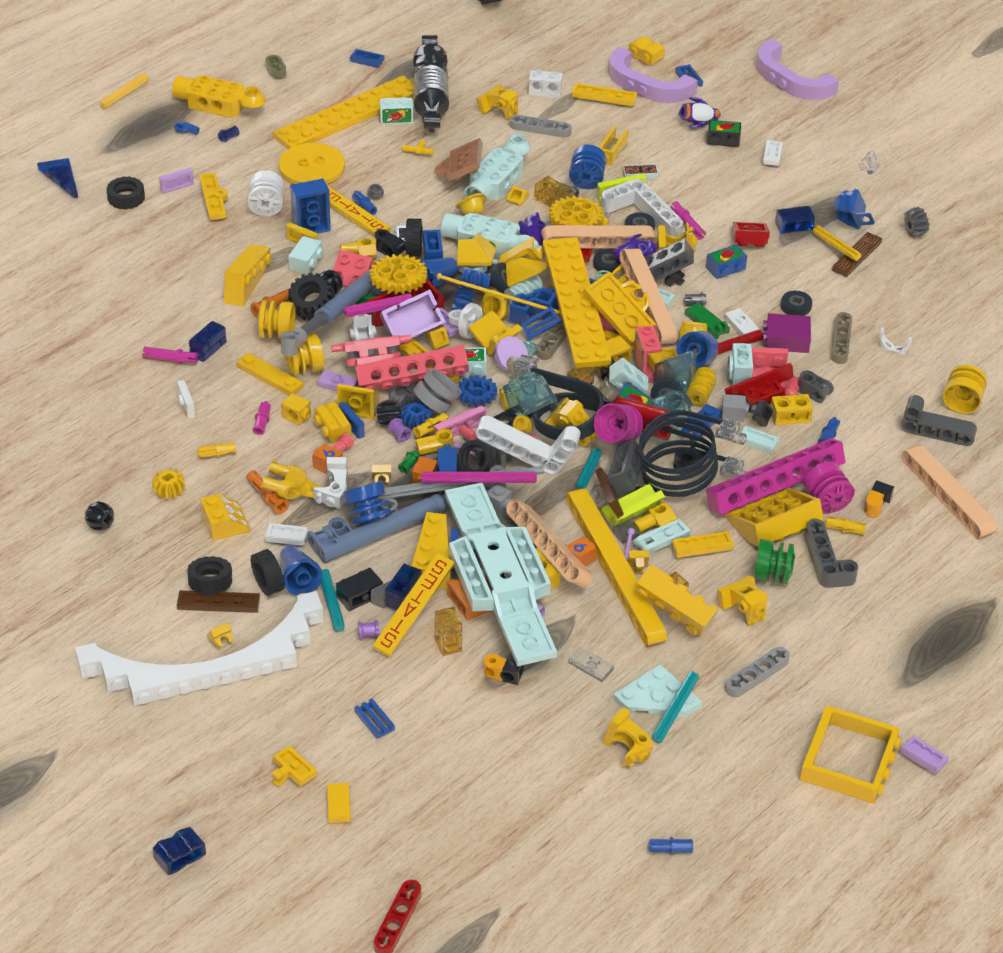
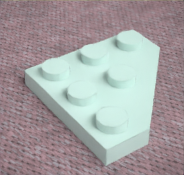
(654, 694)

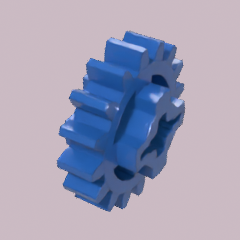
(477, 390)

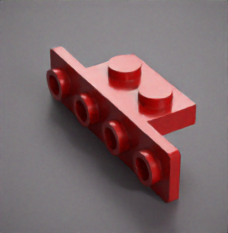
(763, 385)

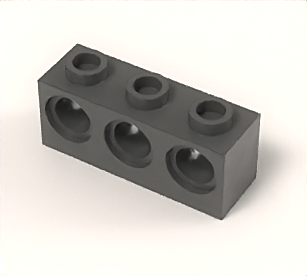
(670, 259)
(625, 467)

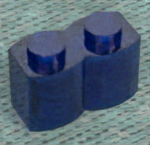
(179, 850)

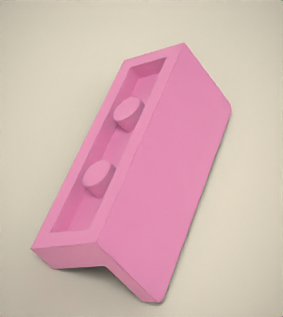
(470, 417)

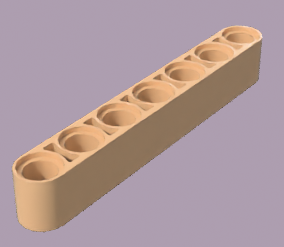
(598, 236)
(639, 272)
(949, 491)
(549, 543)

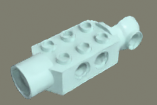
(498, 232)

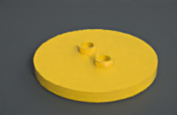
(311, 162)

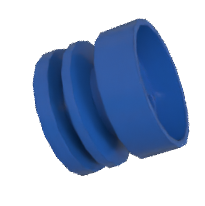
(587, 166)
(367, 502)

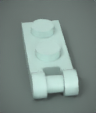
(662, 536)

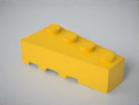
(245, 274)
(432, 540)
(676, 600)

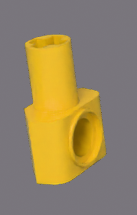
(363, 247)
(655, 516)

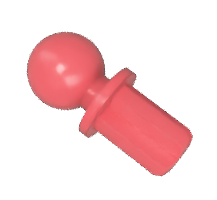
(792, 387)

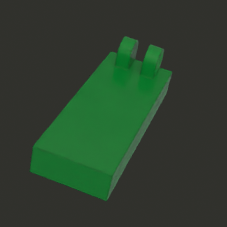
(700, 314)

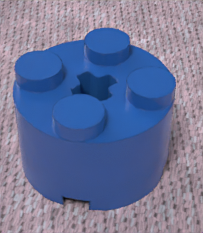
(706, 344)

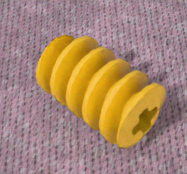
(701, 386)

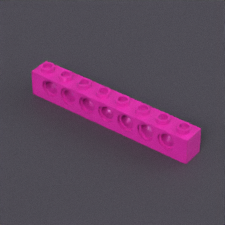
(772, 477)

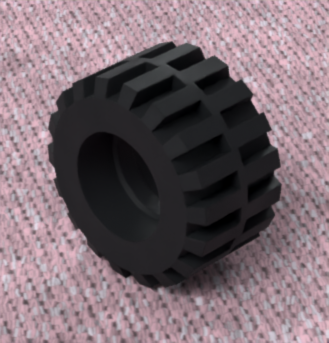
(305, 286)

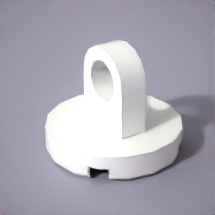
(465, 318)

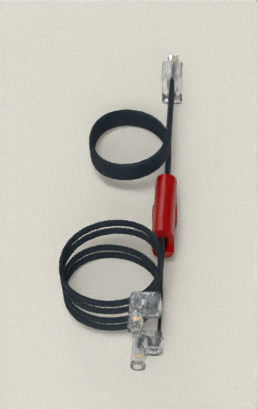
(655, 424)

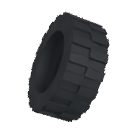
(125, 184)
(414, 237)
(267, 572)
(209, 584)

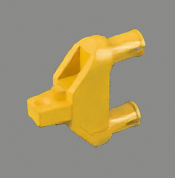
(293, 483)

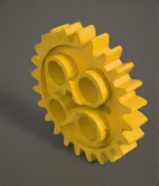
(576, 212)
(398, 274)

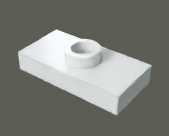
(772, 153)
(740, 321)
(185, 399)
(286, 534)

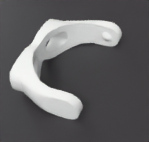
(884, 341)

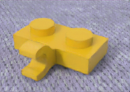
(292, 765)

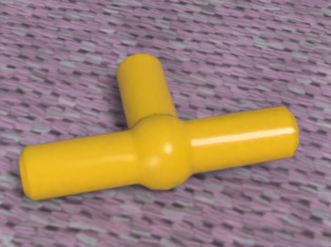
(418, 149)

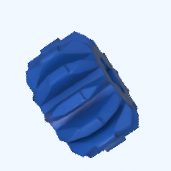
(476, 278)
(462, 298)
(415, 414)

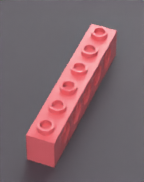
(417, 361)

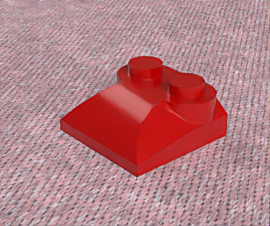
(751, 233)

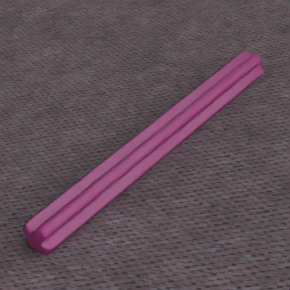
(479, 477)

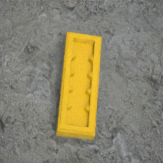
(702, 544)

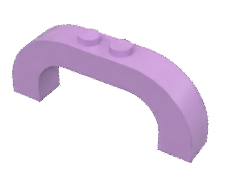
(789, 81)
(646, 86)

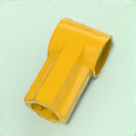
(432, 443)

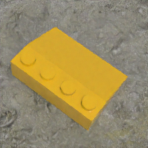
(775, 516)

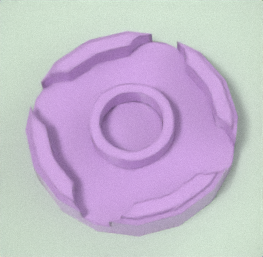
(509, 347)

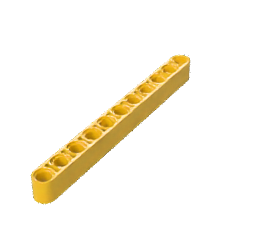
(616, 567)

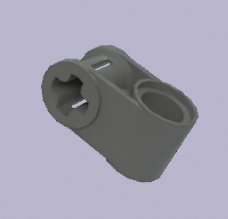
(812, 384)

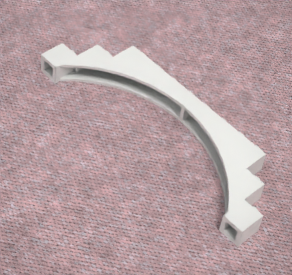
(156, 682)

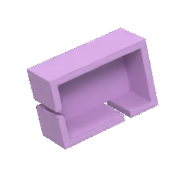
(413, 316)

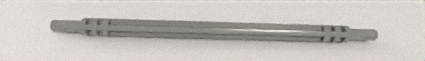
(421, 488)

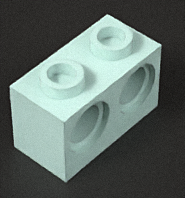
(624, 372)

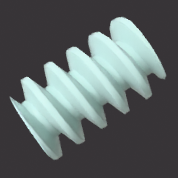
(525, 286)

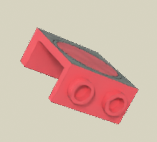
(645, 342)

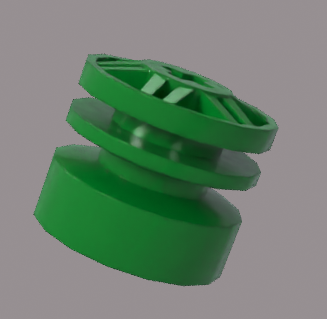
(774, 561)

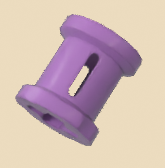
(397, 427)
(368, 629)

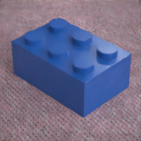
(311, 205)

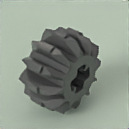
(916, 221)

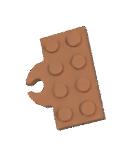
(461, 161)

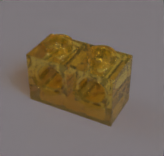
(550, 190)
(448, 631)

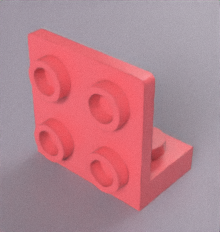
(352, 266)
(768, 359)

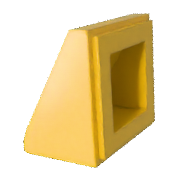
(517, 195)

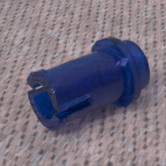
(224, 135)

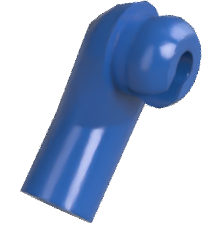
(185, 127)

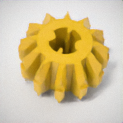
(168, 484)

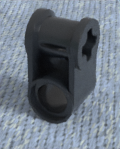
(388, 243)

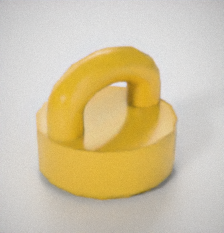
(522, 424)

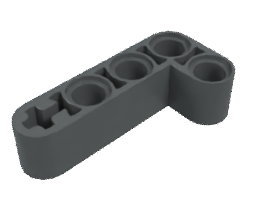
(936, 426)
(828, 570)

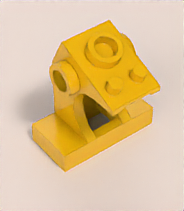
(502, 98)
(666, 240)
(568, 413)
(747, 596)
(627, 732)

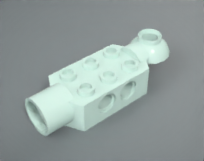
(499, 169)

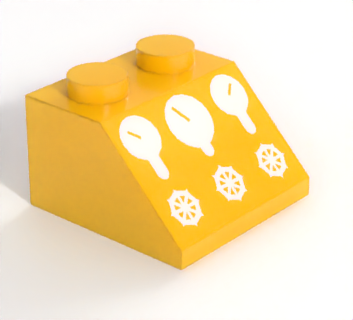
(223, 517)

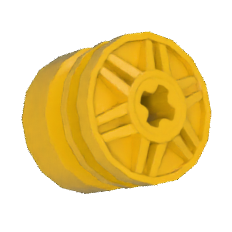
(273, 319)
(308, 354)
(965, 389)

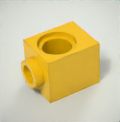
(295, 409)

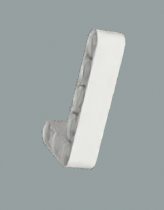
(641, 195)
(528, 448)

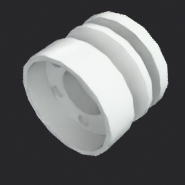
(265, 193)

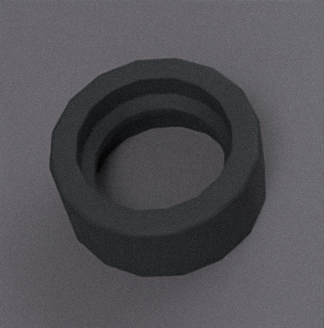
(467, 447)

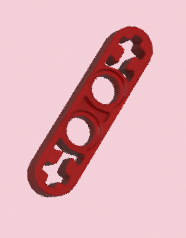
(395, 916)

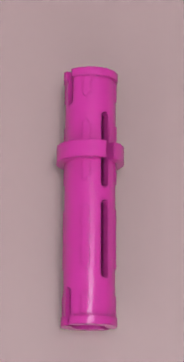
(686, 218)
(171, 355)

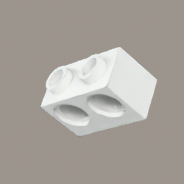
(542, 83)

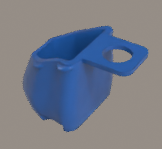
(851, 209)

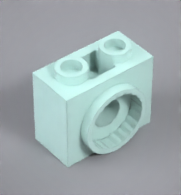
(740, 363)

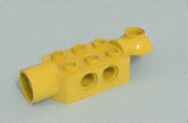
(216, 95)

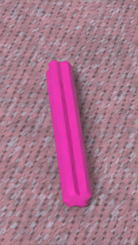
(374, 306)

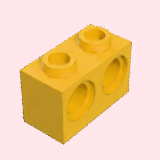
(791, 409)

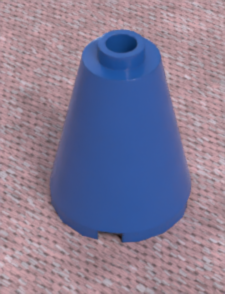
(445, 266)
(299, 571)

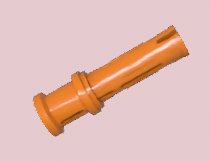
(278, 298)
(278, 503)

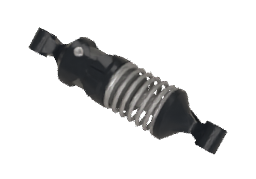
(430, 82)

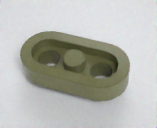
(275, 66)

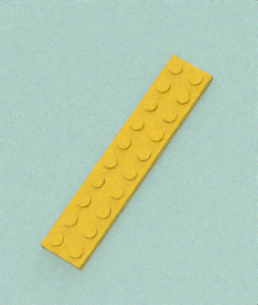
(342, 114)
(578, 313)

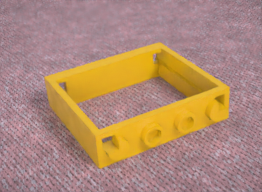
(840, 782)

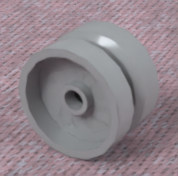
(437, 391)

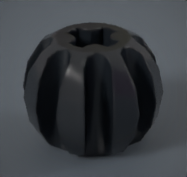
(335, 280)
(387, 411)
(99, 516)

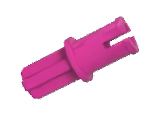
(262, 418)

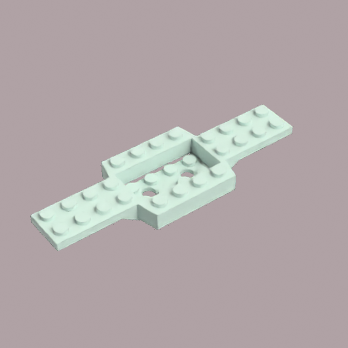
(512, 597)

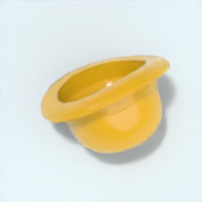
(472, 204)
(494, 303)

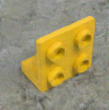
(490, 330)

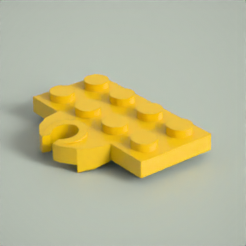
(620, 305)

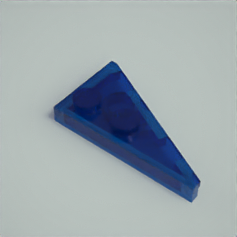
(61, 174)

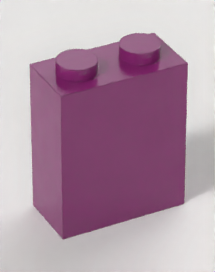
(787, 332)

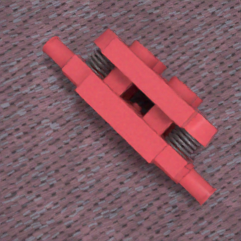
(361, 347)

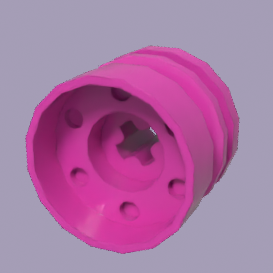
(618, 423)
(830, 486)

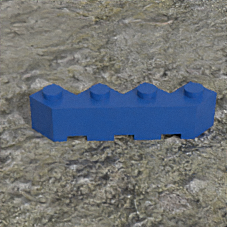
(546, 297)

